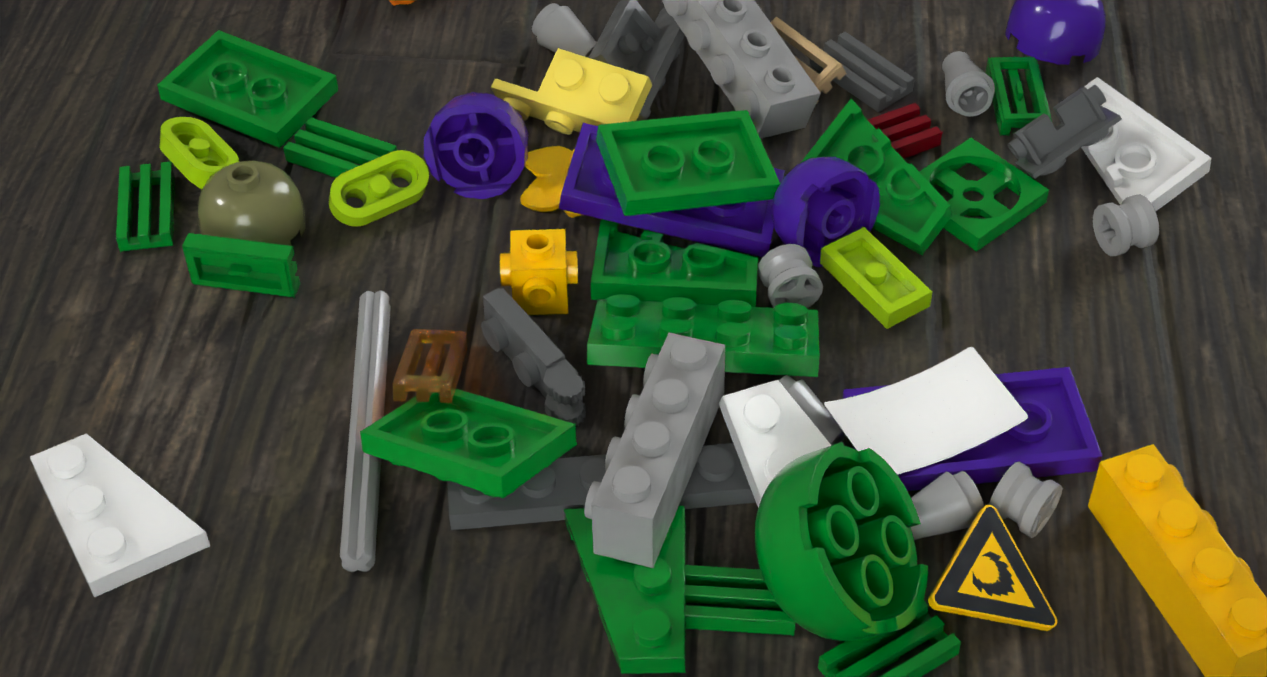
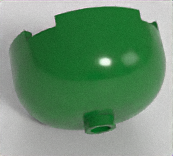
(841, 544)

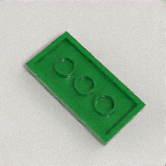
(755, 338)

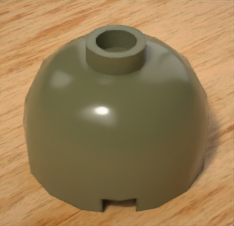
(251, 204)

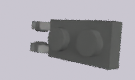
(533, 356)

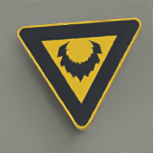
(991, 579)

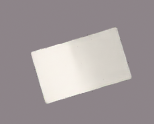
(930, 413)

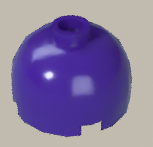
(1057, 28)
(477, 145)
(823, 203)

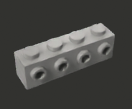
(748, 61)
(657, 450)

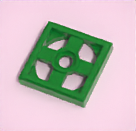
(1000, 174)

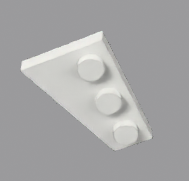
(1143, 154)
(768, 432)
(112, 515)

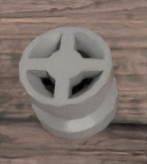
(1125, 225)
(790, 276)
(1026, 499)

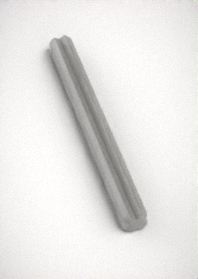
(367, 407)

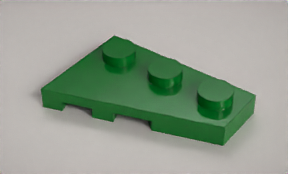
(909, 205)
(663, 271)
(638, 603)

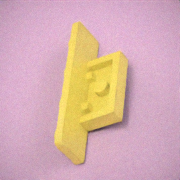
(578, 93)

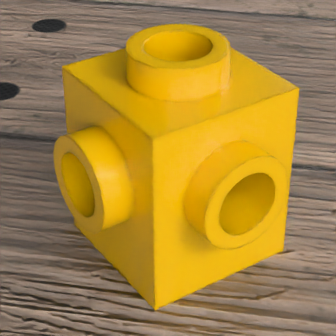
(539, 270)

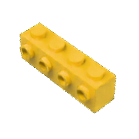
(1183, 563)

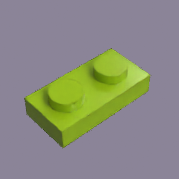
(876, 277)

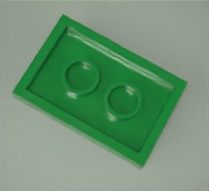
(248, 88)
(686, 162)
(470, 441)

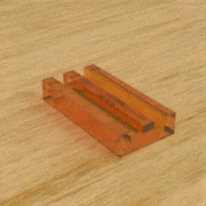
(429, 381)

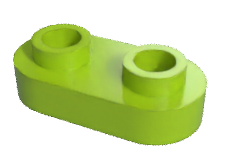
(195, 149)
(375, 188)

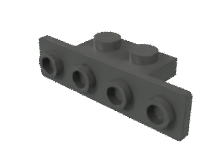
(640, 45)

